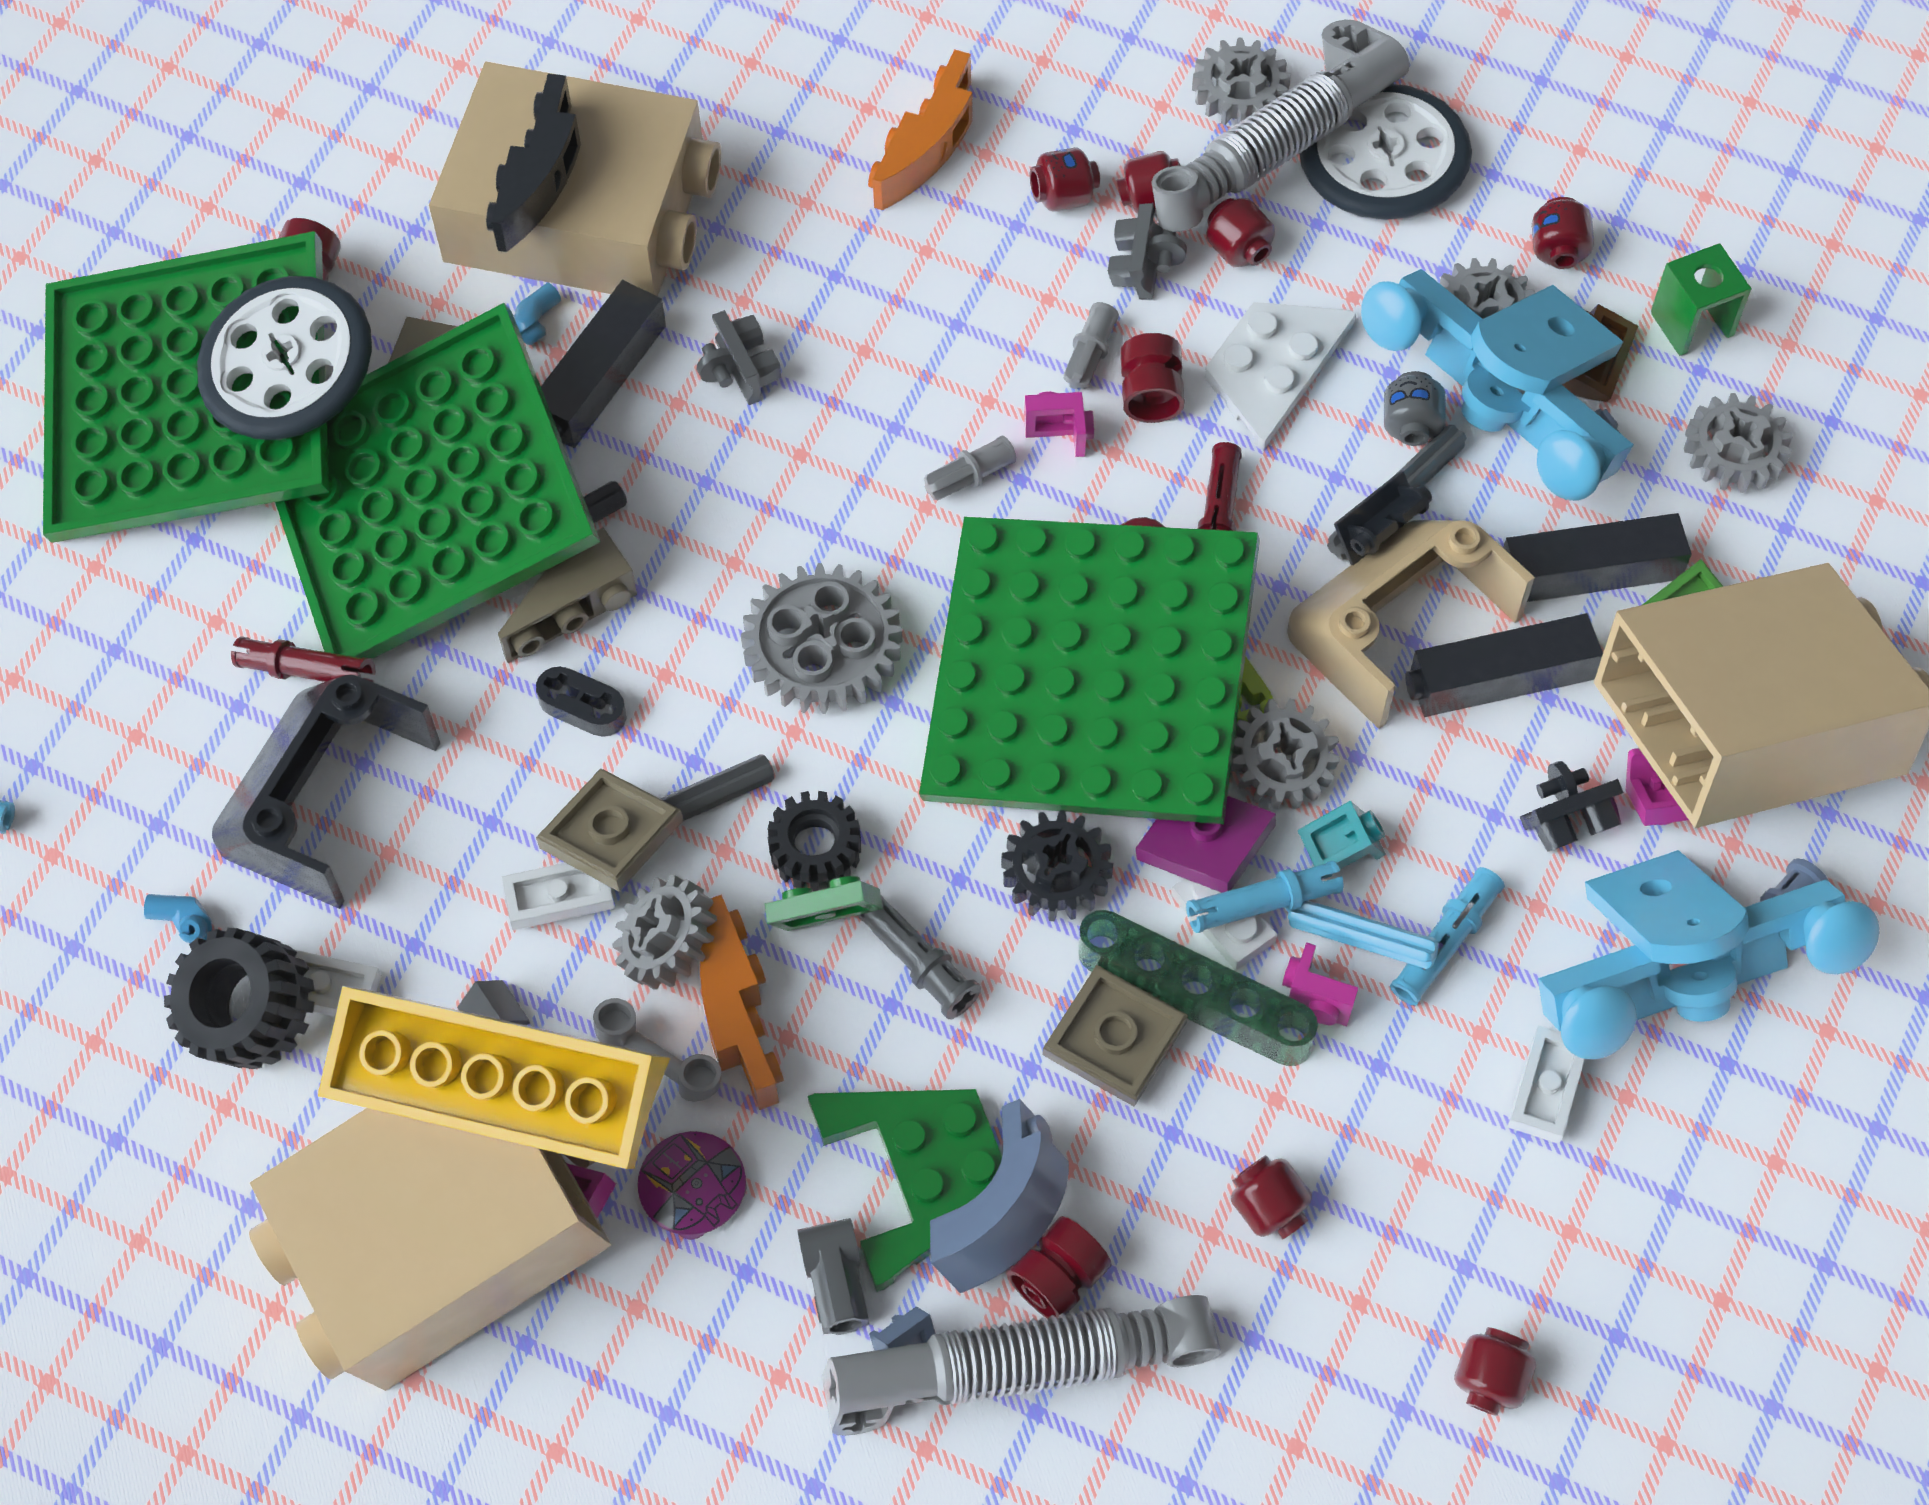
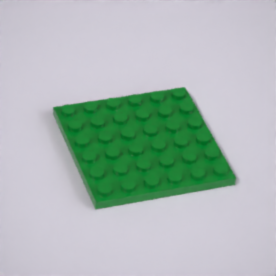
(125, 403)
(436, 492)
(1092, 669)

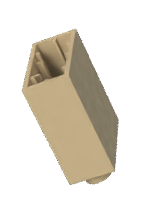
(622, 202)
(1764, 693)
(415, 1238)

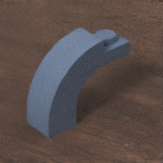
(1011, 1212)

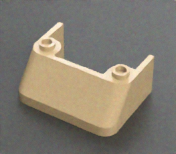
(1340, 617)

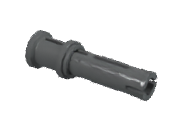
(929, 966)

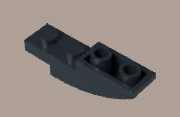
(537, 171)

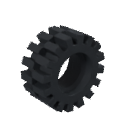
(810, 814)

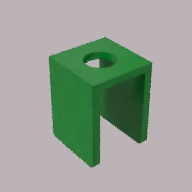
(1683, 299)

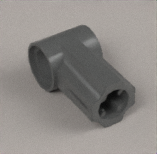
(832, 1264)

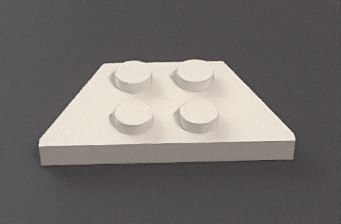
(1273, 361)

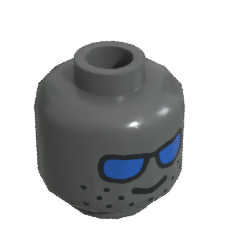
(1414, 408)

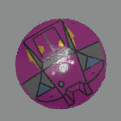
(691, 1183)

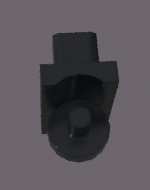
(1553, 820)

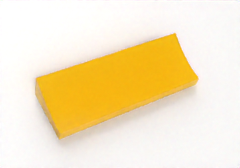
(491, 1077)

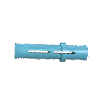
(1284, 891)
(1480, 892)

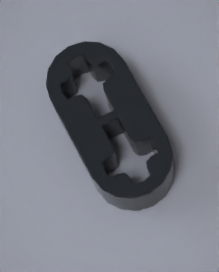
(578, 707)

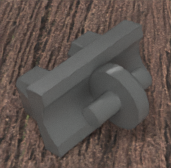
(1151, 248)
(732, 357)

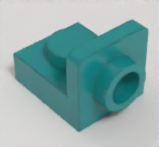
(1343, 836)

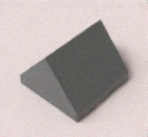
(493, 1000)

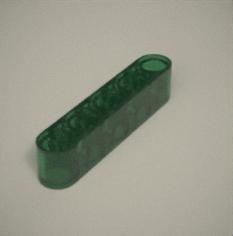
(1210, 1008)

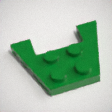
(937, 1152)

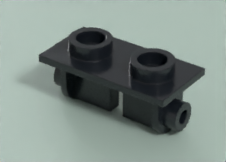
(1380, 516)

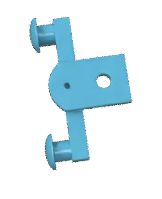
(1523, 347)
(1685, 918)

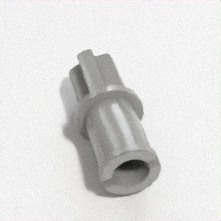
(1090, 345)
(970, 468)

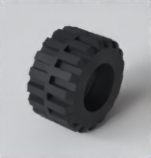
(204, 990)

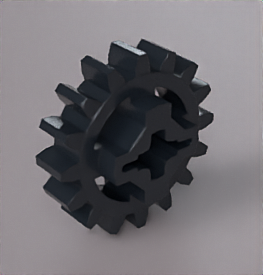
(1069, 882)

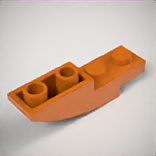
(925, 139)
(729, 999)

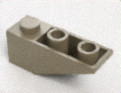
(568, 598)

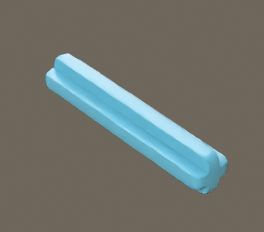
(1365, 933)

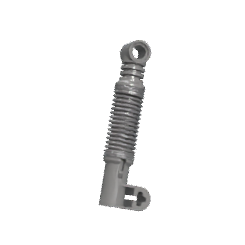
(1357, 67)
(951, 1366)

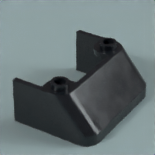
(259, 816)

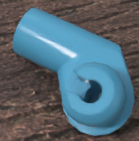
(531, 309)
(183, 911)

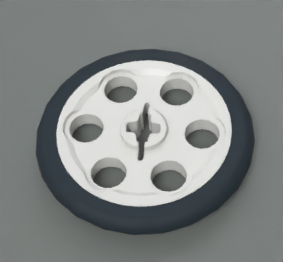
(1401, 196)
(310, 403)

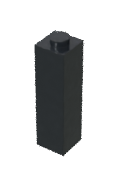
(602, 359)
(1602, 556)
(1504, 665)

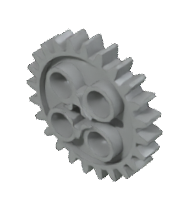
(821, 638)

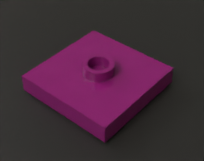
(1208, 851)

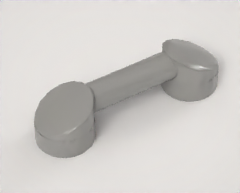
(696, 1076)

